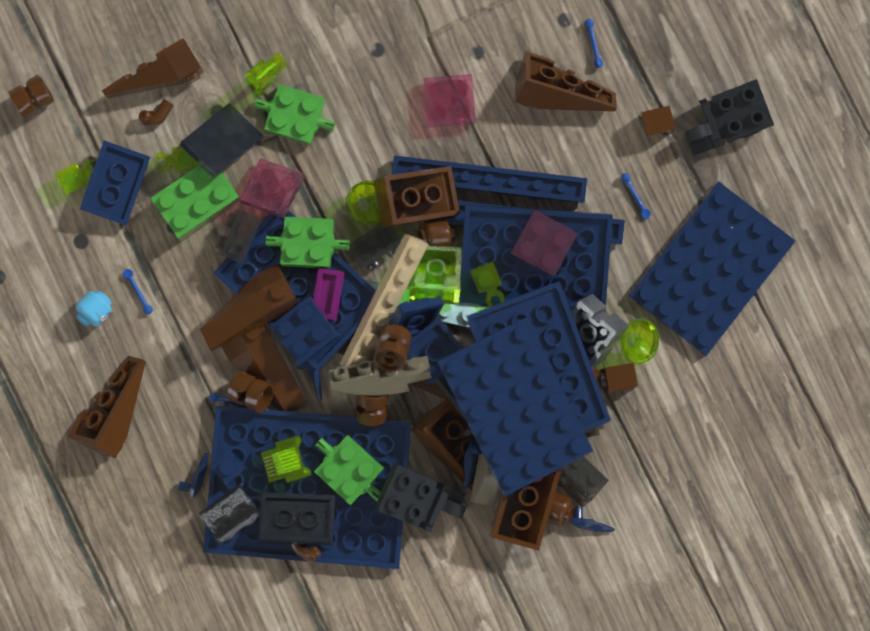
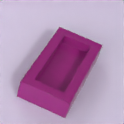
(328, 292)

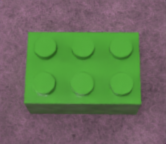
(195, 201)

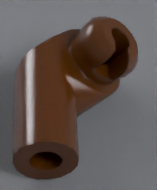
(156, 117)
(305, 553)

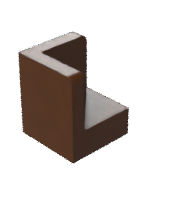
(658, 121)

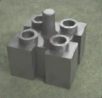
(597, 328)

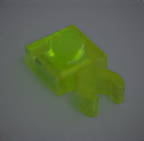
(179, 159)
(72, 177)
(487, 280)

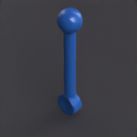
(597, 61)
(645, 213)
(129, 275)
(214, 397)

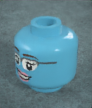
(93, 308)

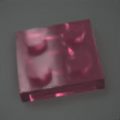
(449, 100)
(272, 188)
(544, 242)

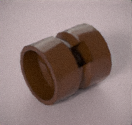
(29, 97)
(392, 348)
(250, 392)
(371, 409)

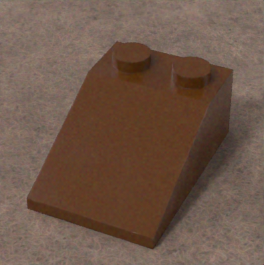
(416, 196)

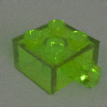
(437, 275)

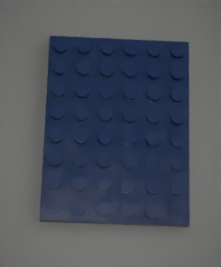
(360, 532)

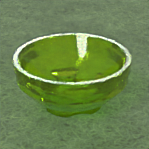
(365, 190)
(645, 343)

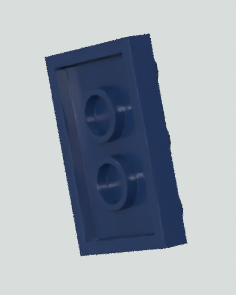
(114, 183)

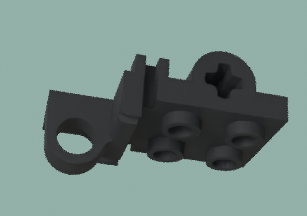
(730, 116)
(418, 498)

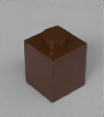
(619, 377)

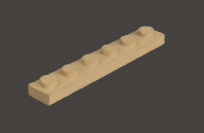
(385, 300)

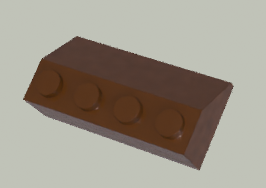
(525, 512)

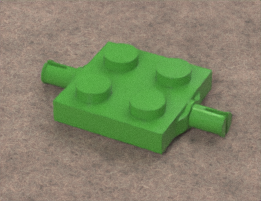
(294, 114)
(307, 242)
(348, 469)

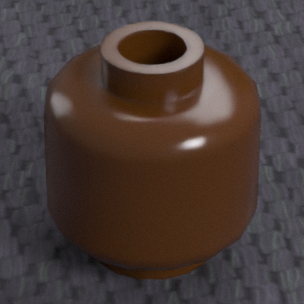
(437, 233)
(561, 510)

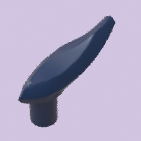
(315, 377)
(470, 462)
(197, 480)
(588, 524)

